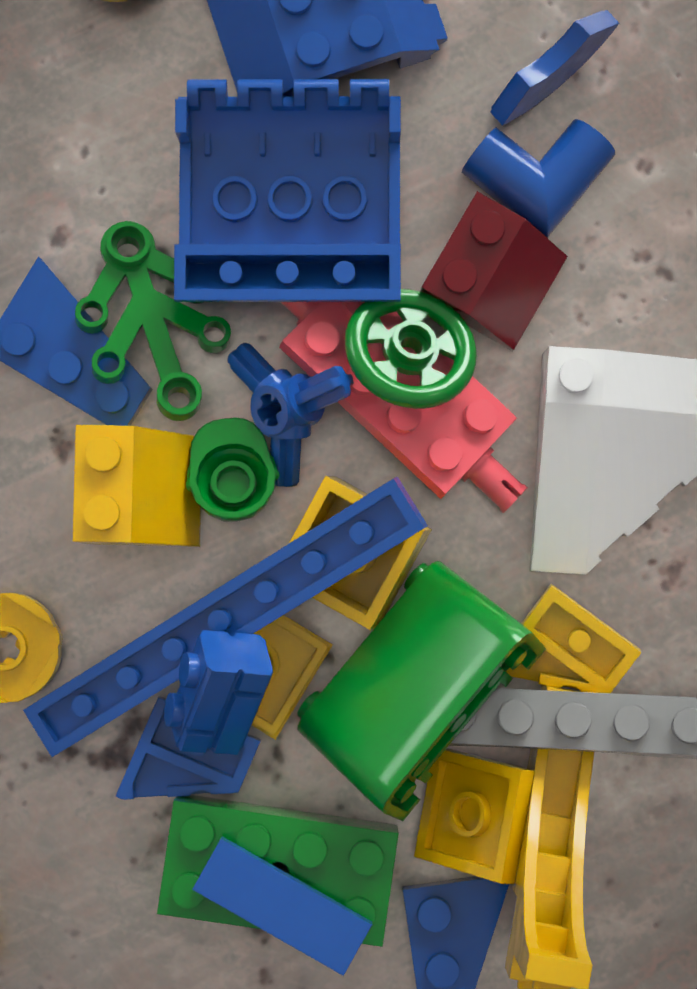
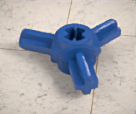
(287, 404)

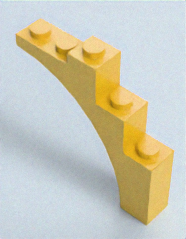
(548, 921)

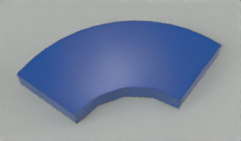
(554, 67)

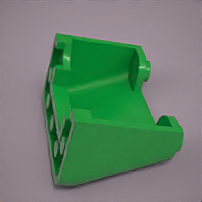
(415, 686)

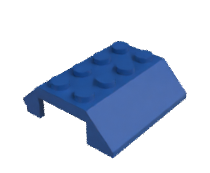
(323, 36)
(288, 192)

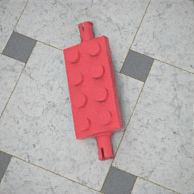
(433, 442)

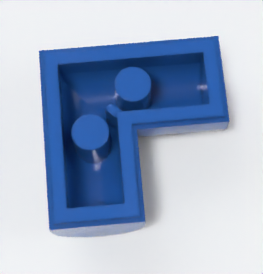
(543, 188)

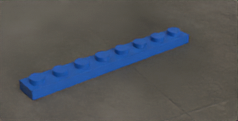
(238, 606)

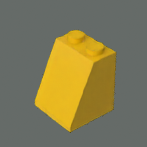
(133, 487)

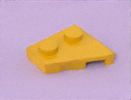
(578, 646)

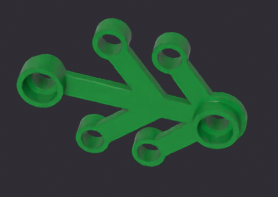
(146, 310)

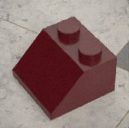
(495, 270)

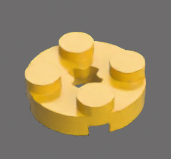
(38, 643)

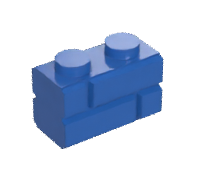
(218, 692)

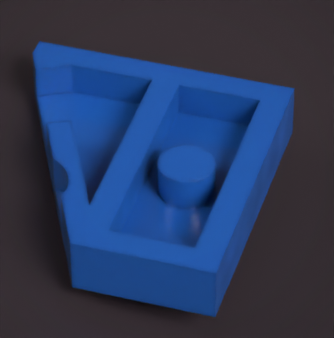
(164, 770)
(451, 929)

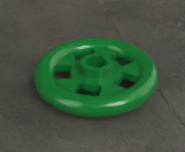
(381, 376)

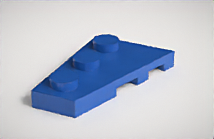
(50, 349)

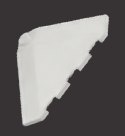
(608, 449)

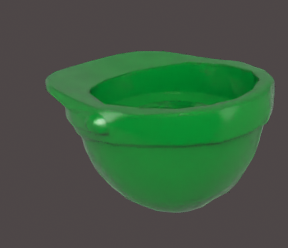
(231, 469)

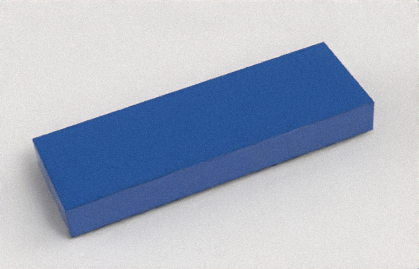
(282, 905)

